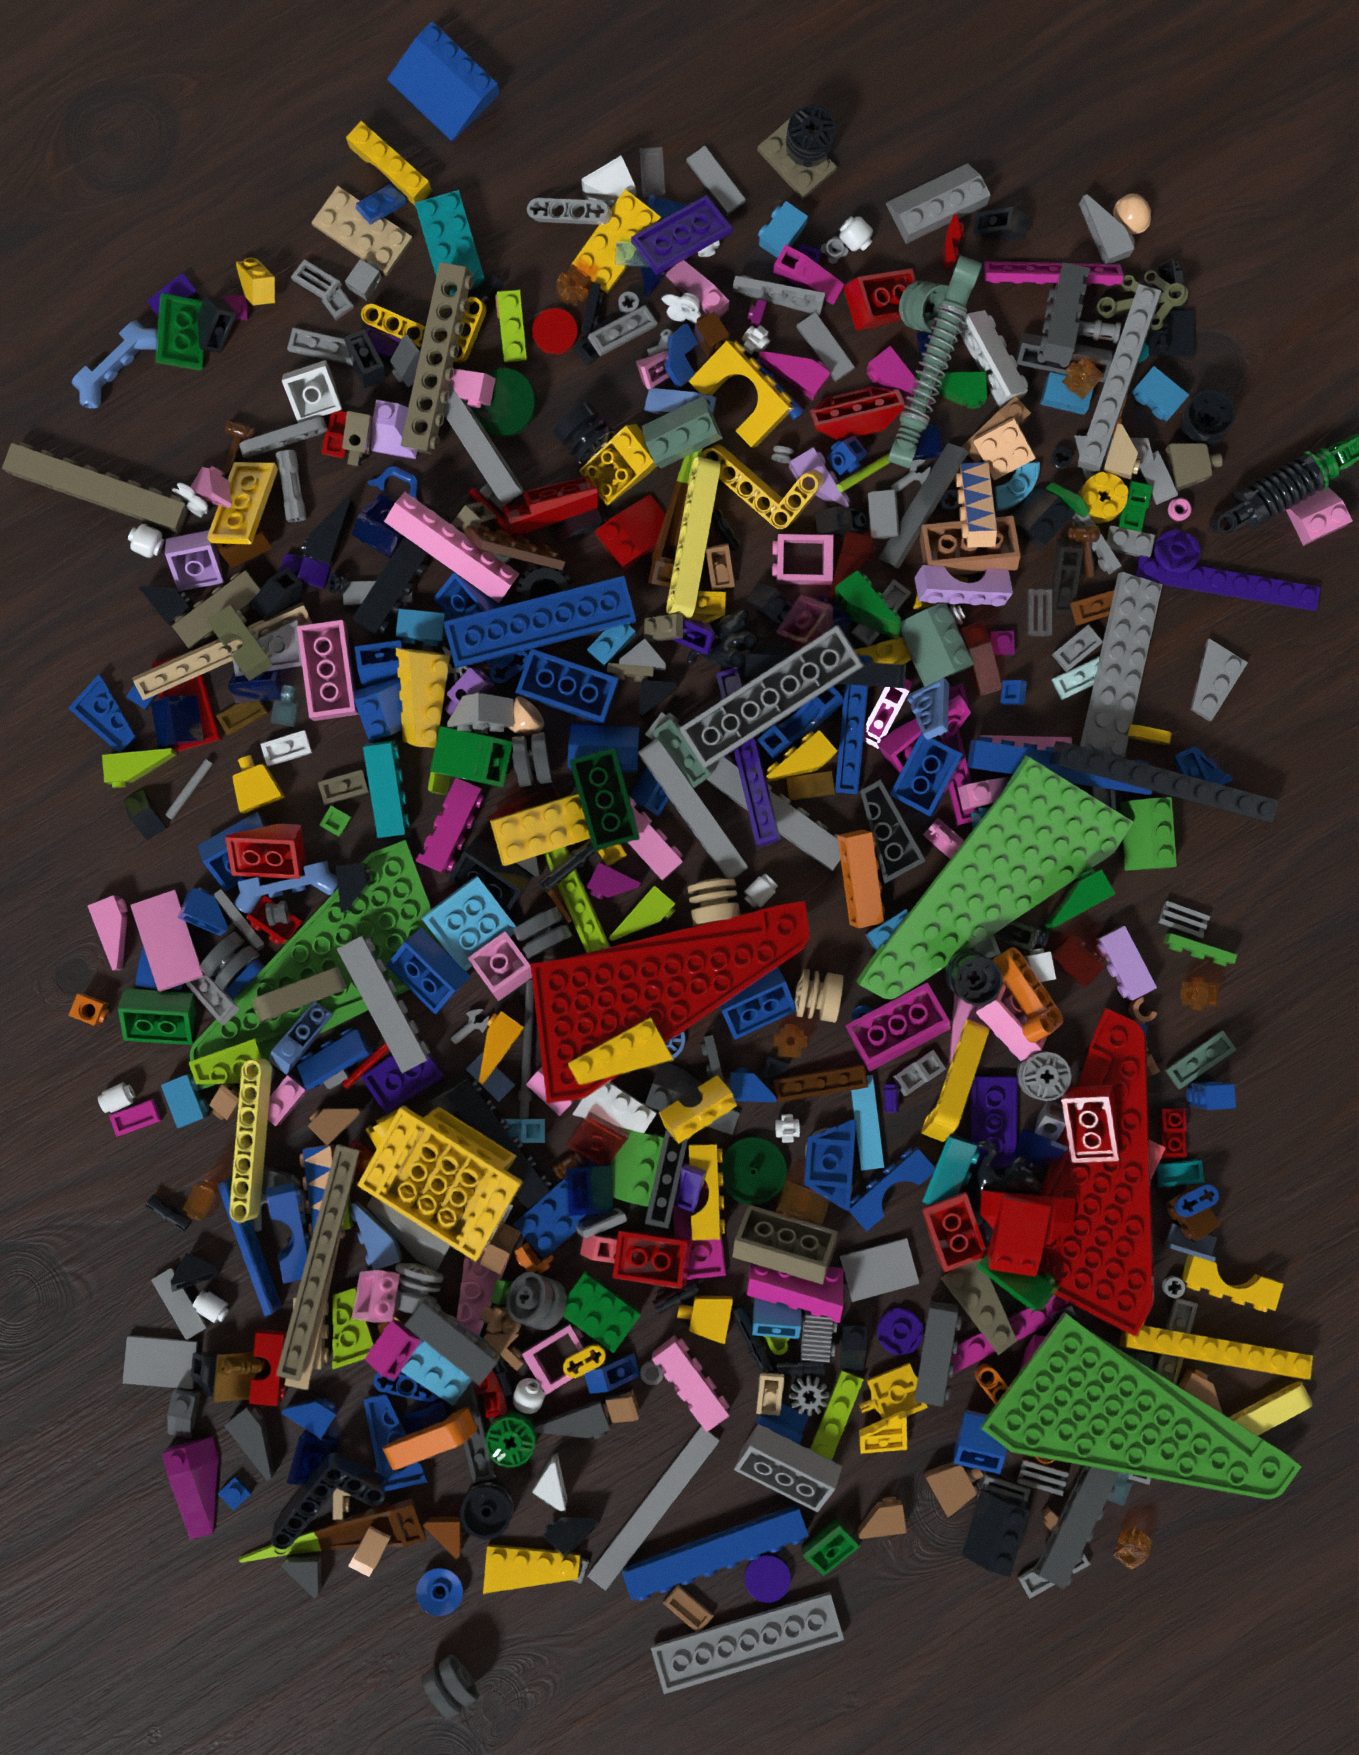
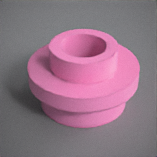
(1184, 504)

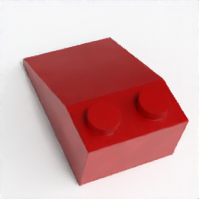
(877, 297)
(632, 532)
(267, 852)
(1091, 1123)
(954, 1232)
(1018, 1236)
(652, 1258)

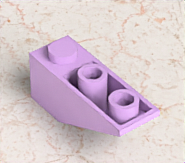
(815, 461)

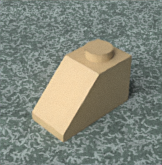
(1122, 455)

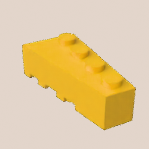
(422, 694)

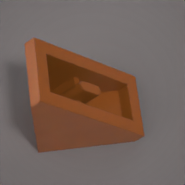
(447, 1531)

